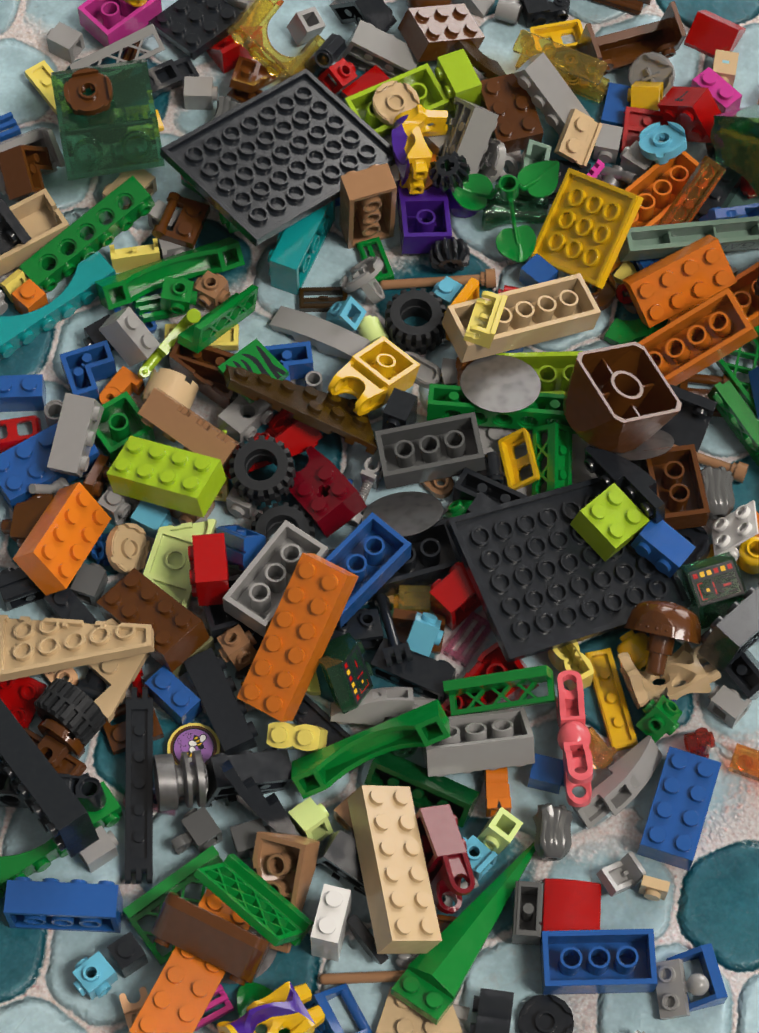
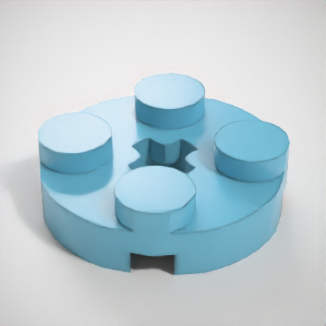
(673, 142)

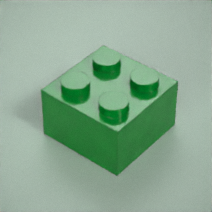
(117, 424)

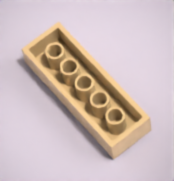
(528, 318)
(394, 870)

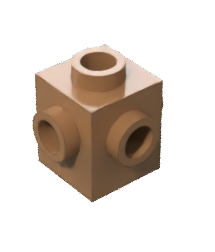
(212, 290)
(237, 647)

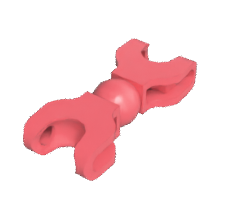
(574, 738)

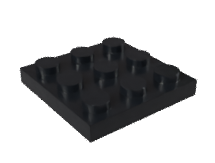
(195, 24)

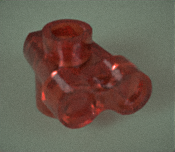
(699, 742)

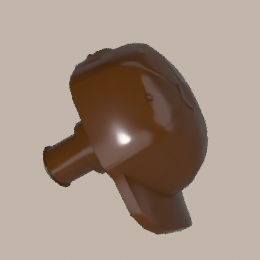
(664, 624)

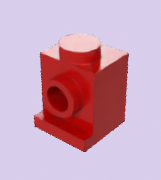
(343, 74)

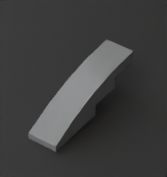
(325, 335)

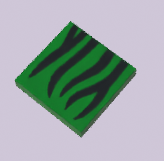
(258, 360)

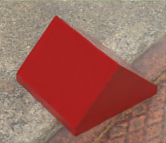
(712, 33)
(226, 53)

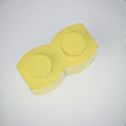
(570, 658)
(292, 736)

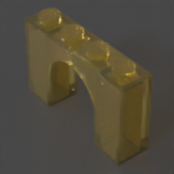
(252, 34)

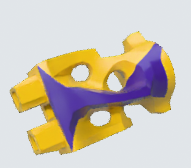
(410, 148)
(278, 1011)

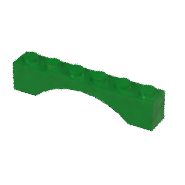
(137, 282)
(412, 729)
(41, 857)

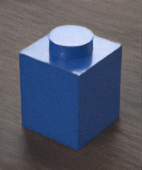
(537, 271)
(547, 774)

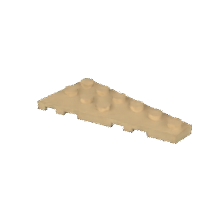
(60, 644)

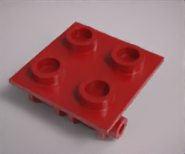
(20, 697)

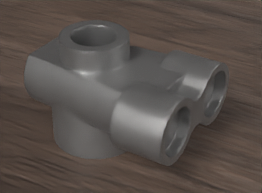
(618, 176)

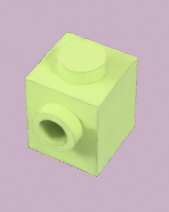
(311, 820)
(500, 830)

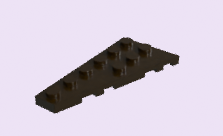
(312, 407)

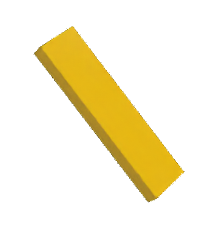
(612, 700)

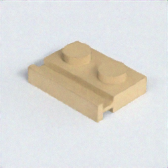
(578, 138)

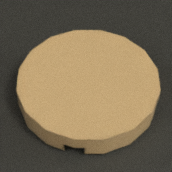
(401, 98)
(127, 547)

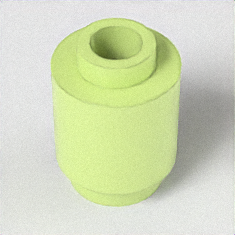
(371, 329)

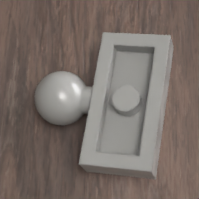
(673, 988)

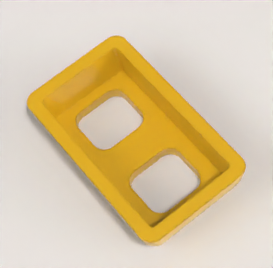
(556, 30)
(512, 465)

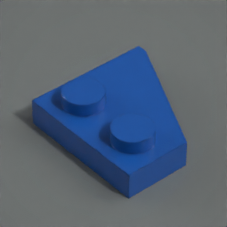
(731, 212)

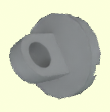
(652, 68)
(494, 161)
(364, 277)

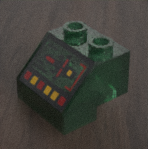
(712, 586)
(346, 672)

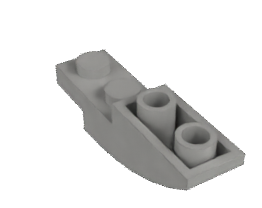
(378, 705)
(626, 781)

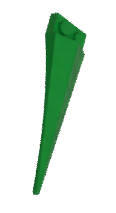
(437, 977)

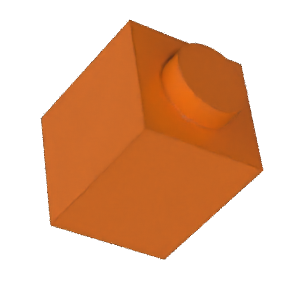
(29, 297)

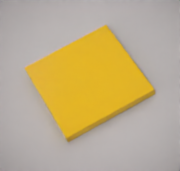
(586, 227)

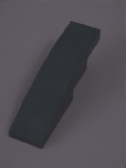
(266, 808)

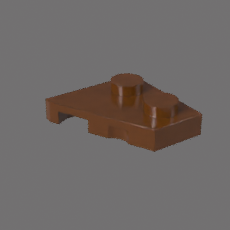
(250, 76)
(97, 477)

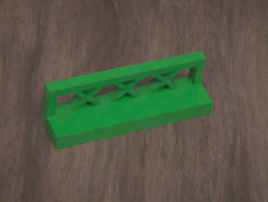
(219, 320)
(737, 416)
(558, 453)
(500, 680)

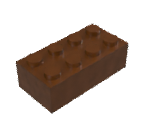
(141, 601)

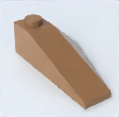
(287, 865)

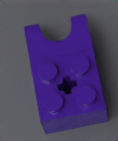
(422, 219)

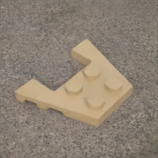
(118, 675)
(401, 1018)

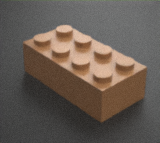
(367, 204)

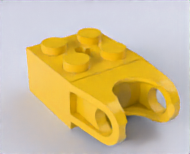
(374, 375)

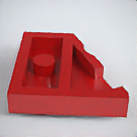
(635, 121)

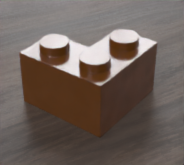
(23, 170)

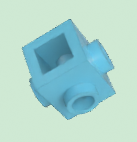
(94, 976)

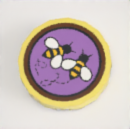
(191, 738)

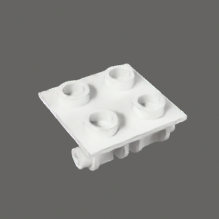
(734, 529)

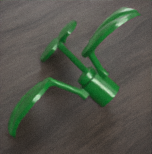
(537, 178)

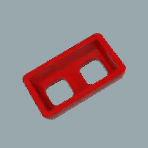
(13, 437)

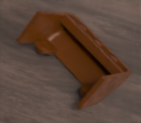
(624, 46)
(210, 938)

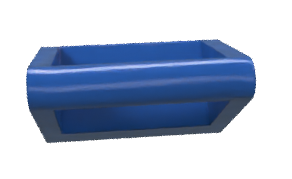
(711, 970)
(330, 1022)

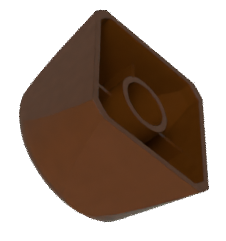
(618, 397)

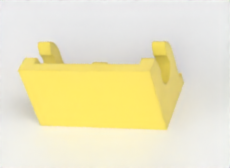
(133, 257)
(485, 319)

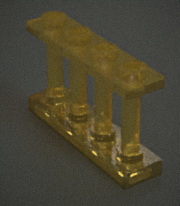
(578, 70)

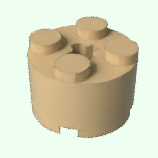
(173, 384)

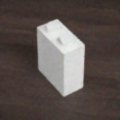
(330, 922)

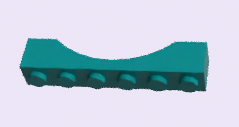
(81, 291)

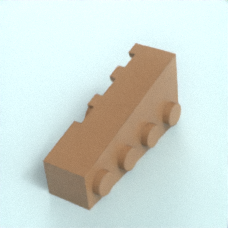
(186, 427)

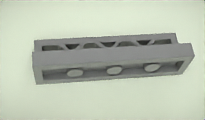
(121, 45)

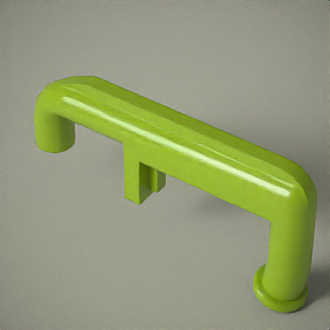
(164, 348)

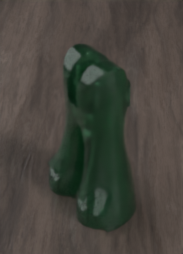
(526, 208)

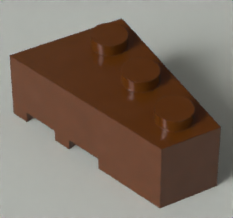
(203, 370)

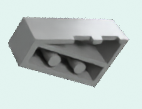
(373, 47)
(470, 132)
(75, 435)

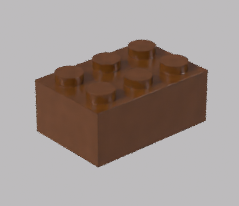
(436, 30)
(516, 112)
(679, 486)

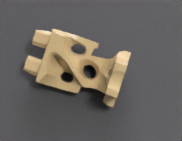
(682, 676)

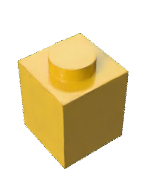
(645, 94)

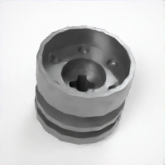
(180, 780)

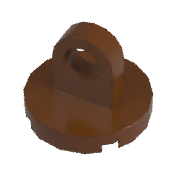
(58, 742)

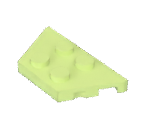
(169, 558)

